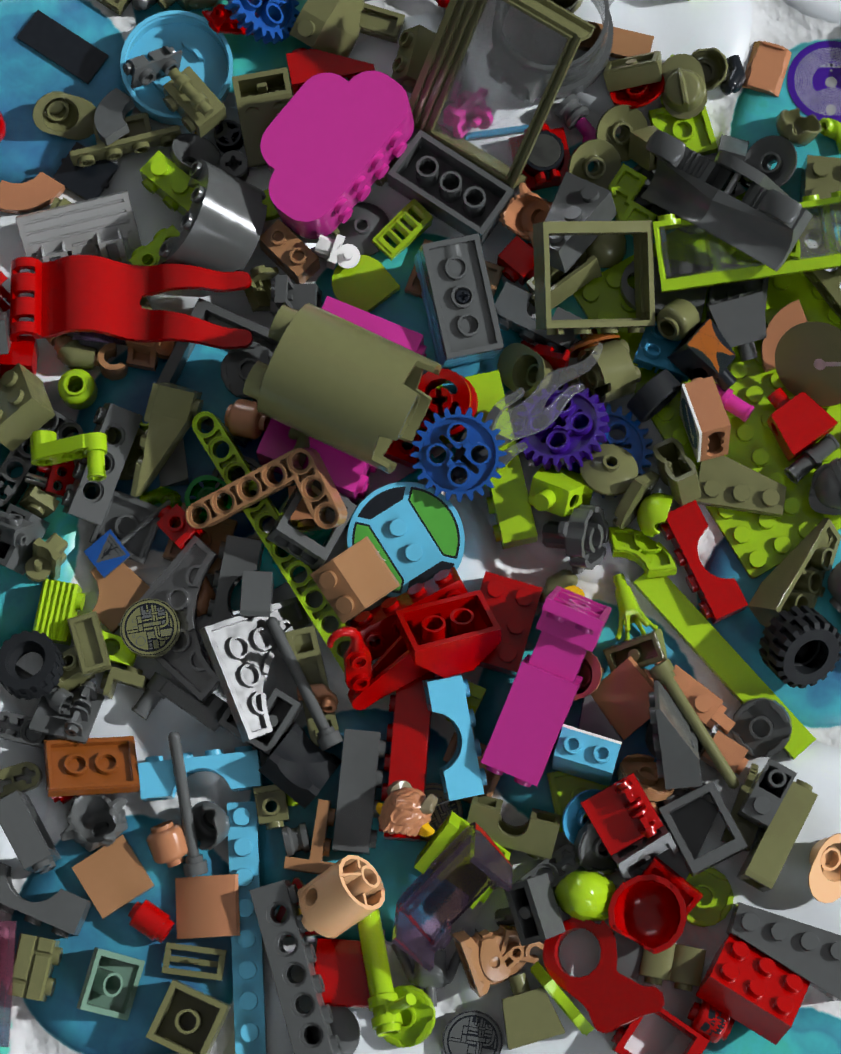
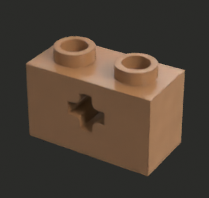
(289, 252)

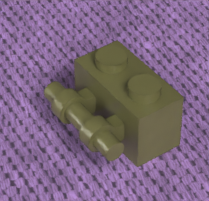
(193, 101)

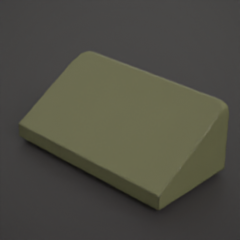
(633, 71)
(644, 649)

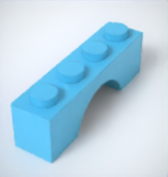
(237, 768)
(461, 774)

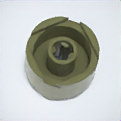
(613, 373)

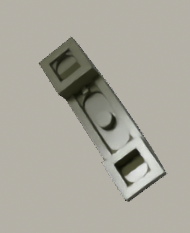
(308, 653)

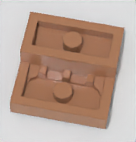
(207, 906)

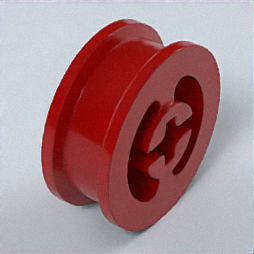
(464, 397)

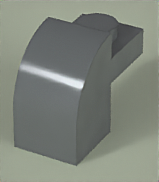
(293, 295)

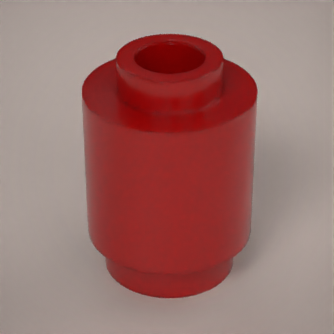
(150, 921)

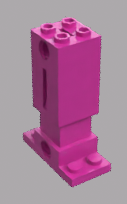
(545, 687)

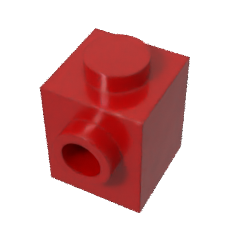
(517, 261)

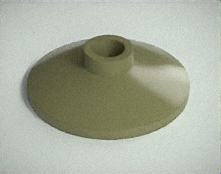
(627, 120)
(605, 160)
(605, 478)

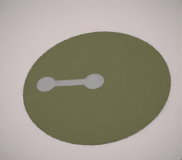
(811, 361)

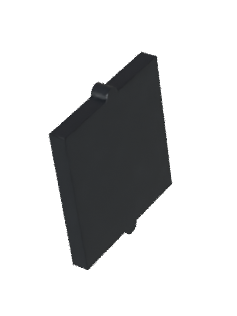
(85, 181)

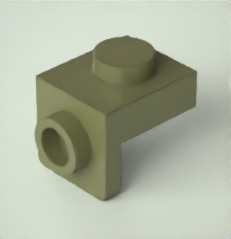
(260, 290)
(38, 501)
(130, 676)

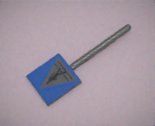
(109, 551)

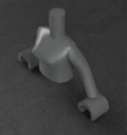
(422, 978)

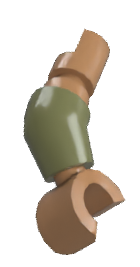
(80, 356)

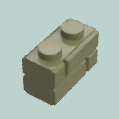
(35, 966)

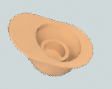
(825, 869)

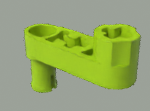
(49, 451)

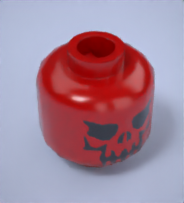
(710, 1022)

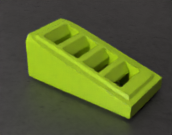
(419, 213)

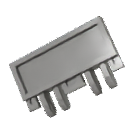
(80, 227)

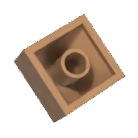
(355, 579)

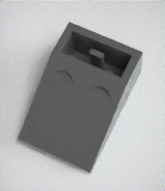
(673, 742)

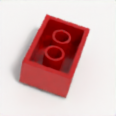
(514, 609)
(753, 989)

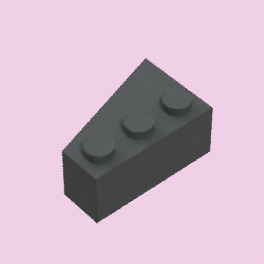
(577, 201)

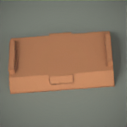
(767, 68)

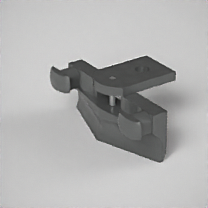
(692, 187)

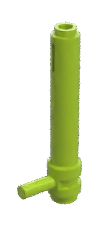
(382, 1000)

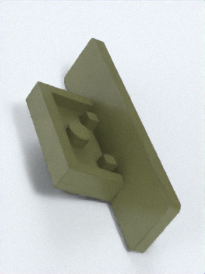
(138, 140)

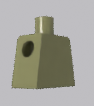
(528, 1014)

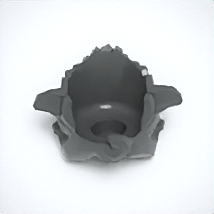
(95, 821)

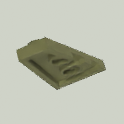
(739, 488)

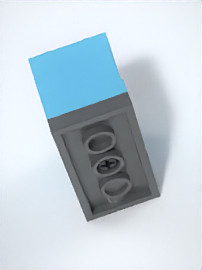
(458, 301)

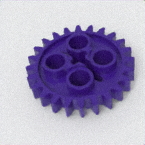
(578, 443)

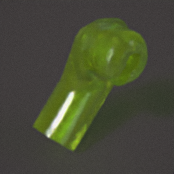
(161, 495)

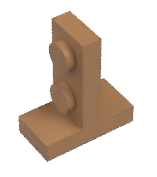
(320, 843)

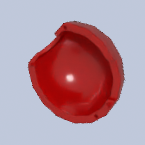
(648, 912)

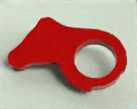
(605, 993)

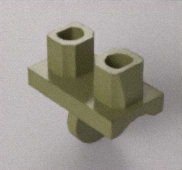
(46, 559)

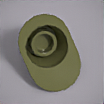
(684, 86)
(64, 115)
(522, 368)

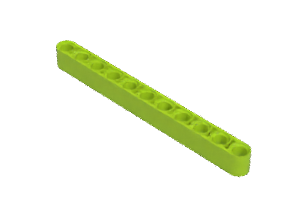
(256, 516)

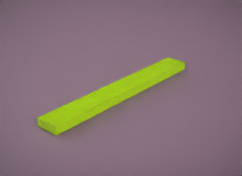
(715, 651)

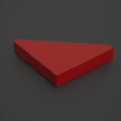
(556, 359)

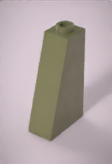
(777, 840)

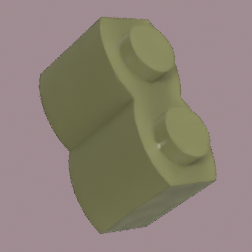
(677, 471)
(676, 964)

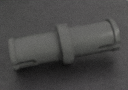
(811, 458)

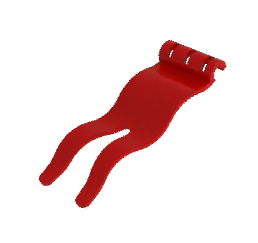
(105, 299)

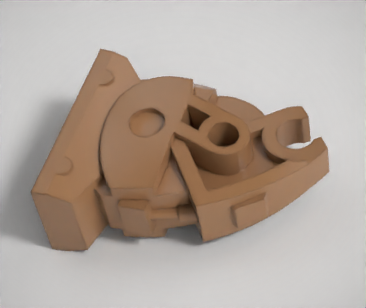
(492, 956)

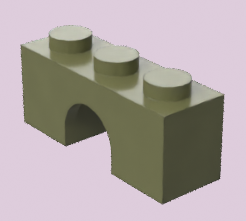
(534, 837)

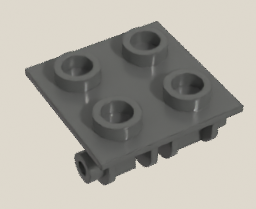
(76, 721)

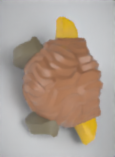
(406, 810)

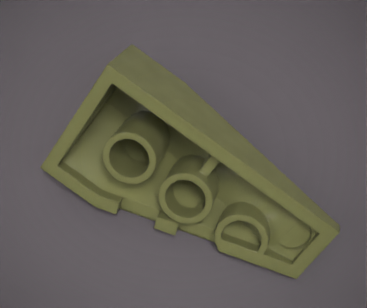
(799, 576)

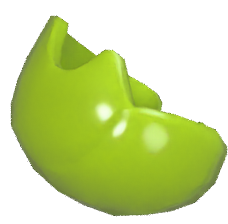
(652, 512)

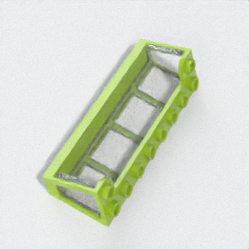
(696, 259)

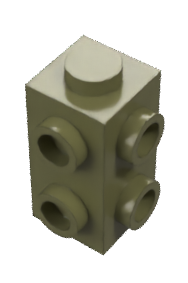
(411, 55)

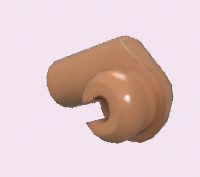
(324, 696)

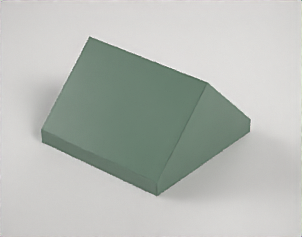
(110, 984)

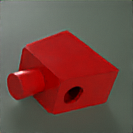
(797, 422)

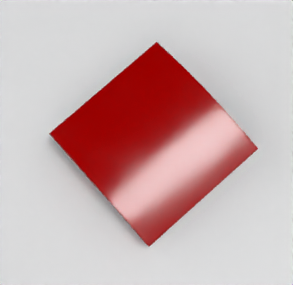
(342, 972)

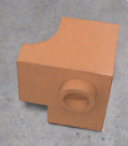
(146, 355)

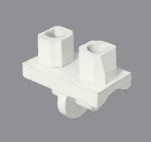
(334, 251)

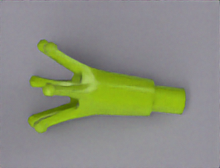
(628, 609)

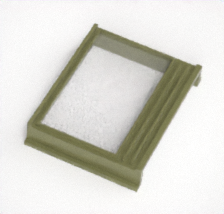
(495, 79)

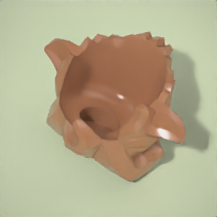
(524, 212)

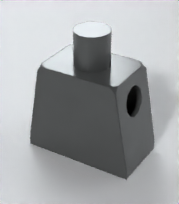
(741, 321)

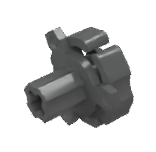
(580, 537)

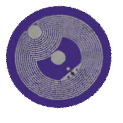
(816, 80)

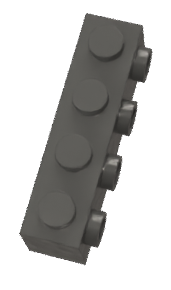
(357, 792)

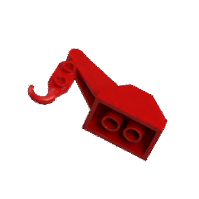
(435, 636)

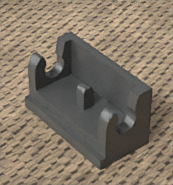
(643, 851)

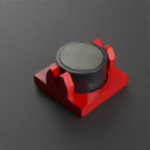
(547, 158)

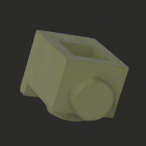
(72, 675)
(274, 819)

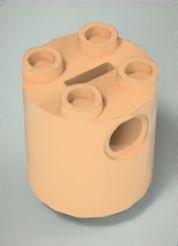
(341, 896)

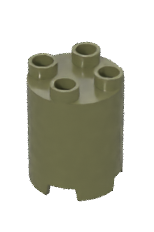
(341, 384)

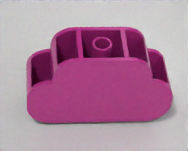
(333, 147)

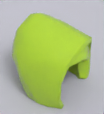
(585, 895)

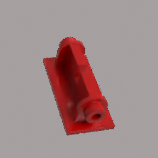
(221, 23)

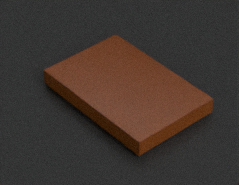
(91, 768)

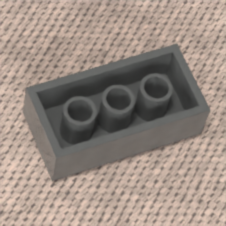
(450, 186)

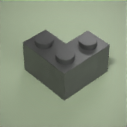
(282, 714)

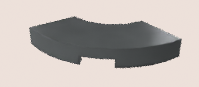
(111, 114)

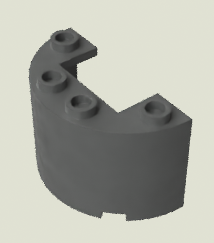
(220, 224)

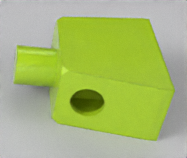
(558, 491)

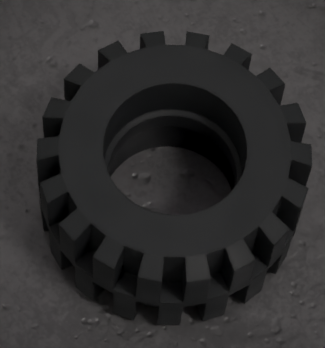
(800, 646)

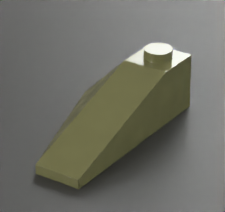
(329, 25)
(169, 418)

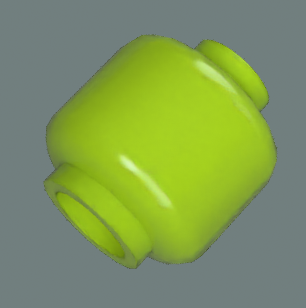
(77, 389)

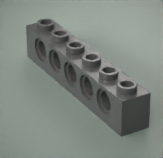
(281, 962)

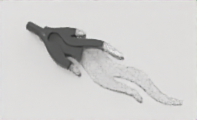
(528, 416)

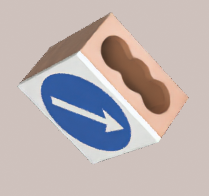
(705, 418)

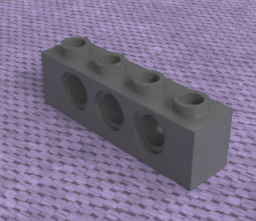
(94, 509)

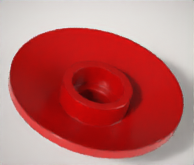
(639, 95)

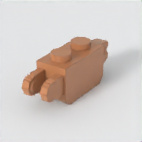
(704, 702)

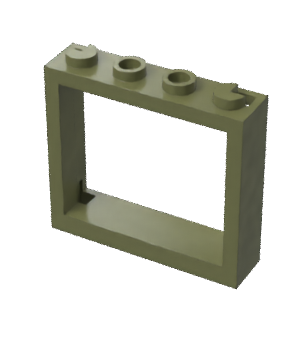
(643, 272)

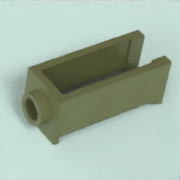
(566, 284)

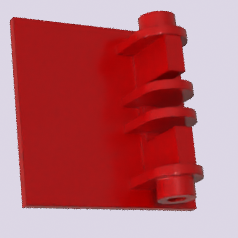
(622, 814)

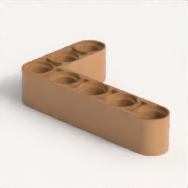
(268, 486)

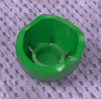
(195, 489)

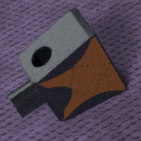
(705, 355)

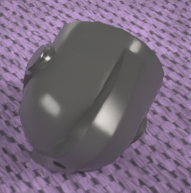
(826, 489)

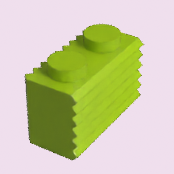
(56, 605)

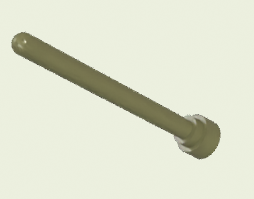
(664, 674)

